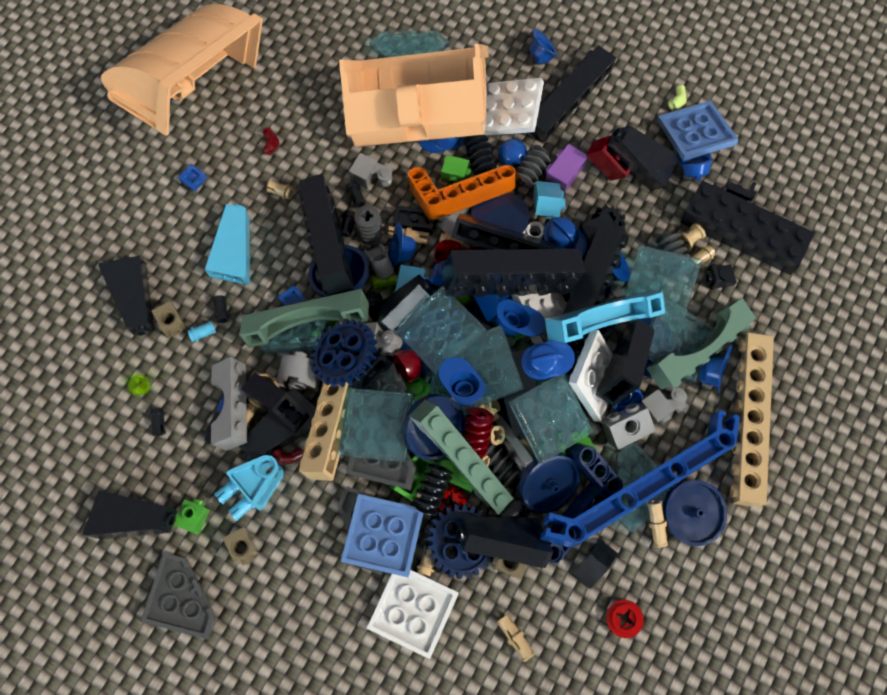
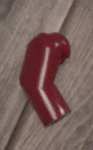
(272, 141)
(288, 458)

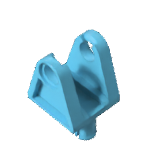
(253, 483)

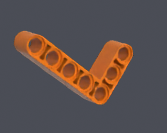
(461, 194)

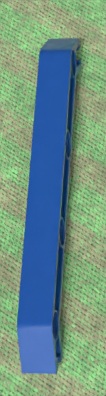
(647, 486)

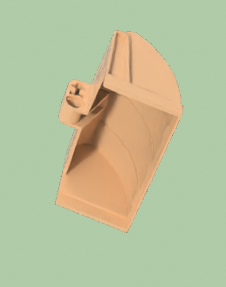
(178, 57)
(415, 96)

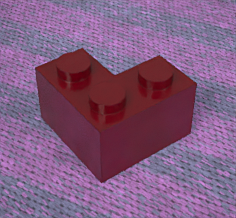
(607, 160)

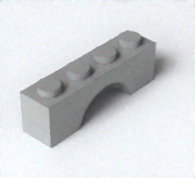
(231, 425)

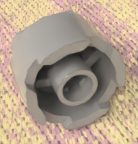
(297, 373)

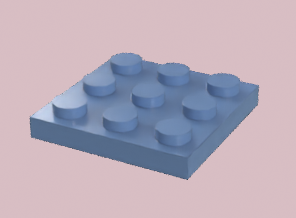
(697, 130)
(382, 535)

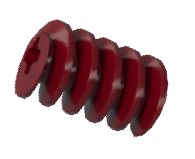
(478, 429)

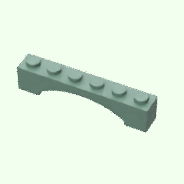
(732, 319)
(262, 326)
(448, 439)

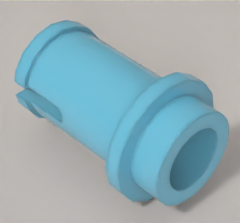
(201, 331)

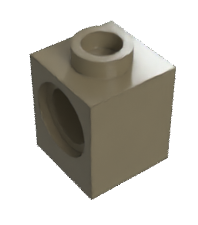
(166, 312)
(232, 542)
(516, 572)

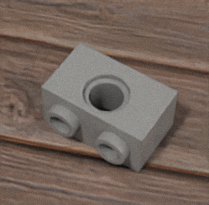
(639, 425)

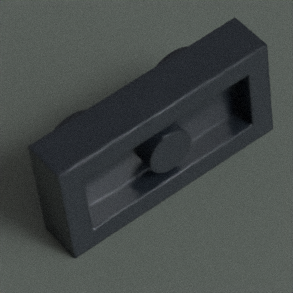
(413, 218)

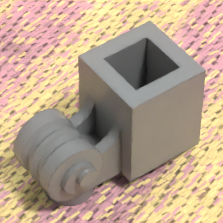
(367, 168)
(387, 340)
(661, 408)

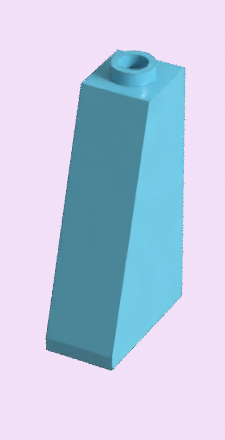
(231, 248)

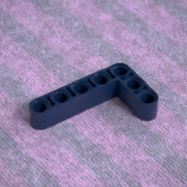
(595, 490)

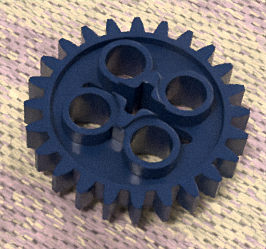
(335, 354)
(459, 561)

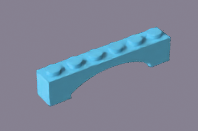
(580, 322)

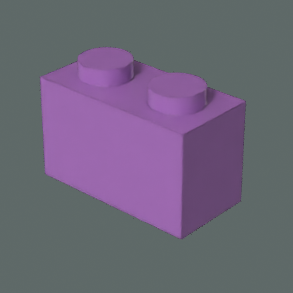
(566, 167)

